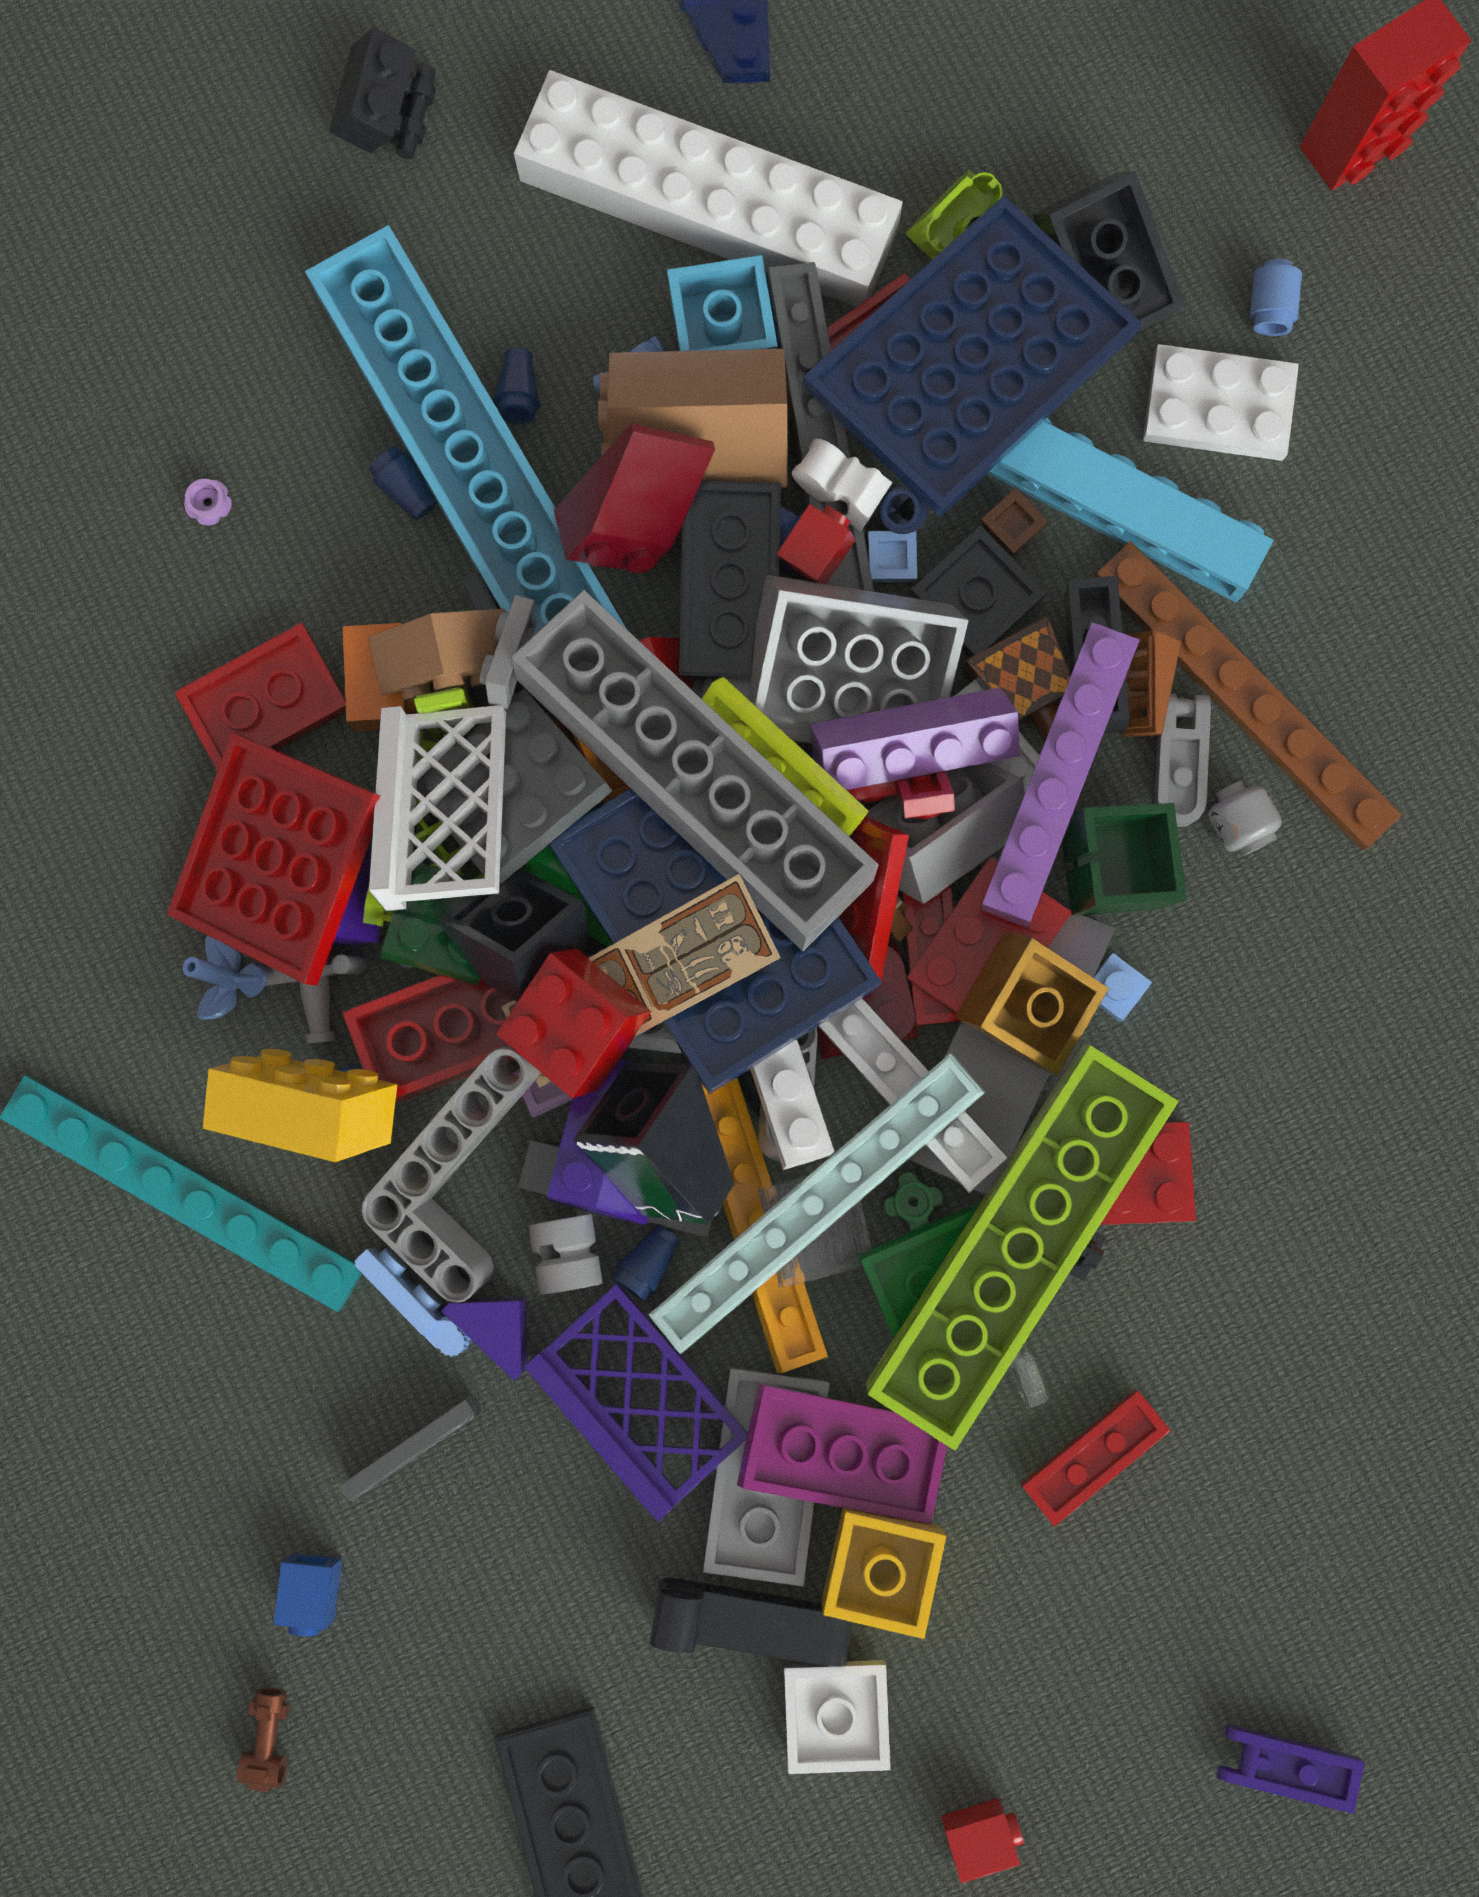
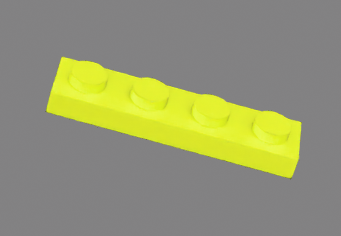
(785, 755)

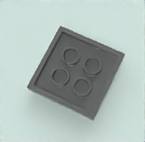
(543, 785)

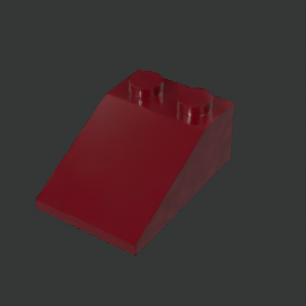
(633, 499)

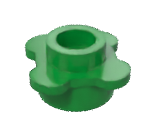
(910, 1187)

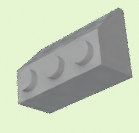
(959, 840)

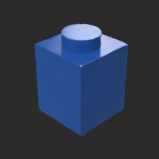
(307, 1593)

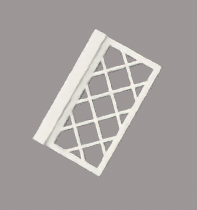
(396, 811)

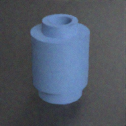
(1275, 297)

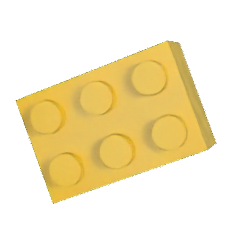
(300, 1105)

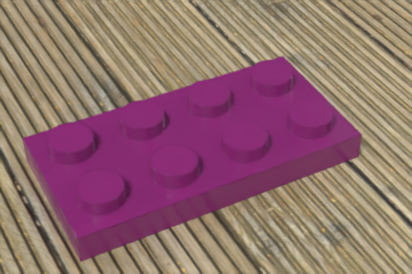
(840, 1455)

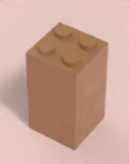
(708, 395)

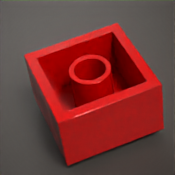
(573, 1022)

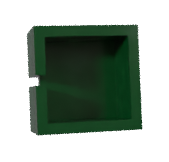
(1123, 859)

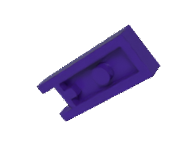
(1295, 1769)

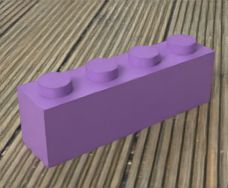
(917, 739)

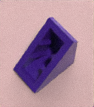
(496, 1327)

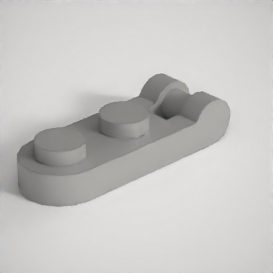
(1184, 758)

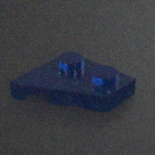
(734, 36)

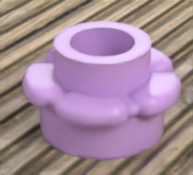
(207, 489)

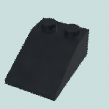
(1117, 243)

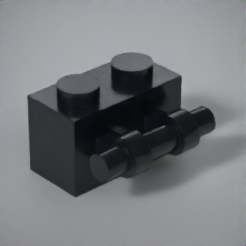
(374, 91)

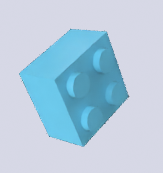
(722, 306)

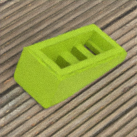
(443, 701)

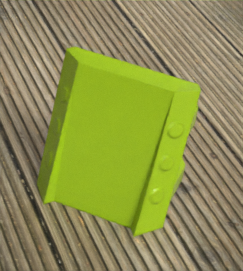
(955, 211)

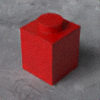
(817, 544)
(982, 1839)

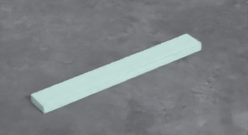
(817, 1202)

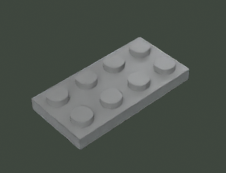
(752, 1530)

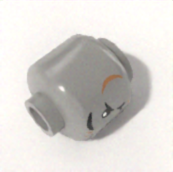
(1244, 818)

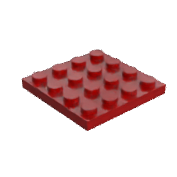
(275, 858)

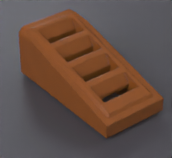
(1153, 672)

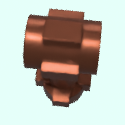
(262, 1768)

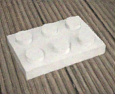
(1220, 402)

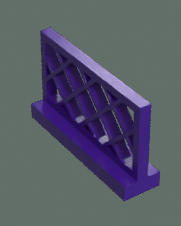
(601, 1427)

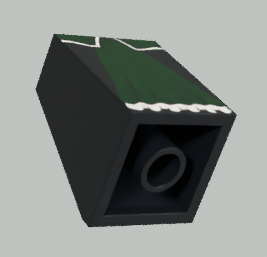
(659, 1143)

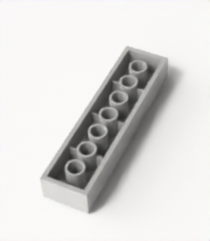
(693, 769)

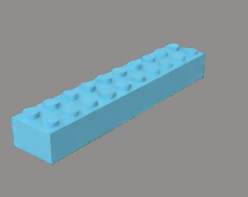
(450, 426)

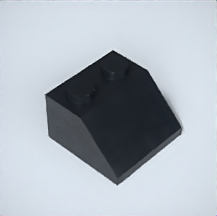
(516, 930)

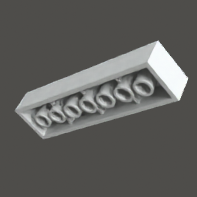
(705, 187)

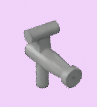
(317, 998)

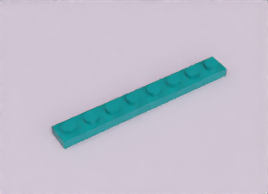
(182, 1192)

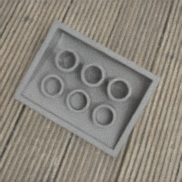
(848, 652)

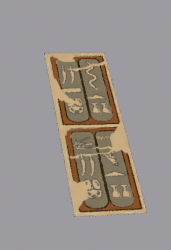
(688, 953)

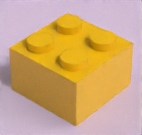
(883, 1572)

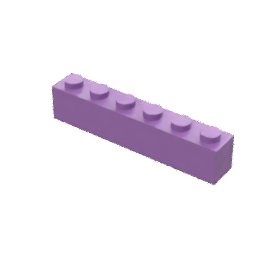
(1059, 775)

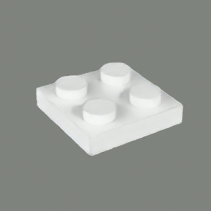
(837, 1717)

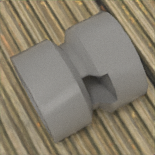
(565, 1254)

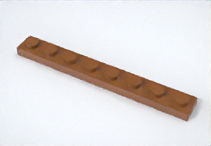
(1252, 700)

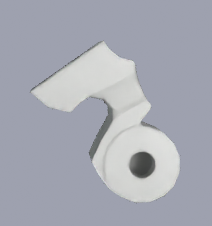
(834, 477)

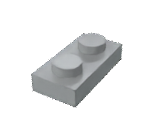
(512, 633)

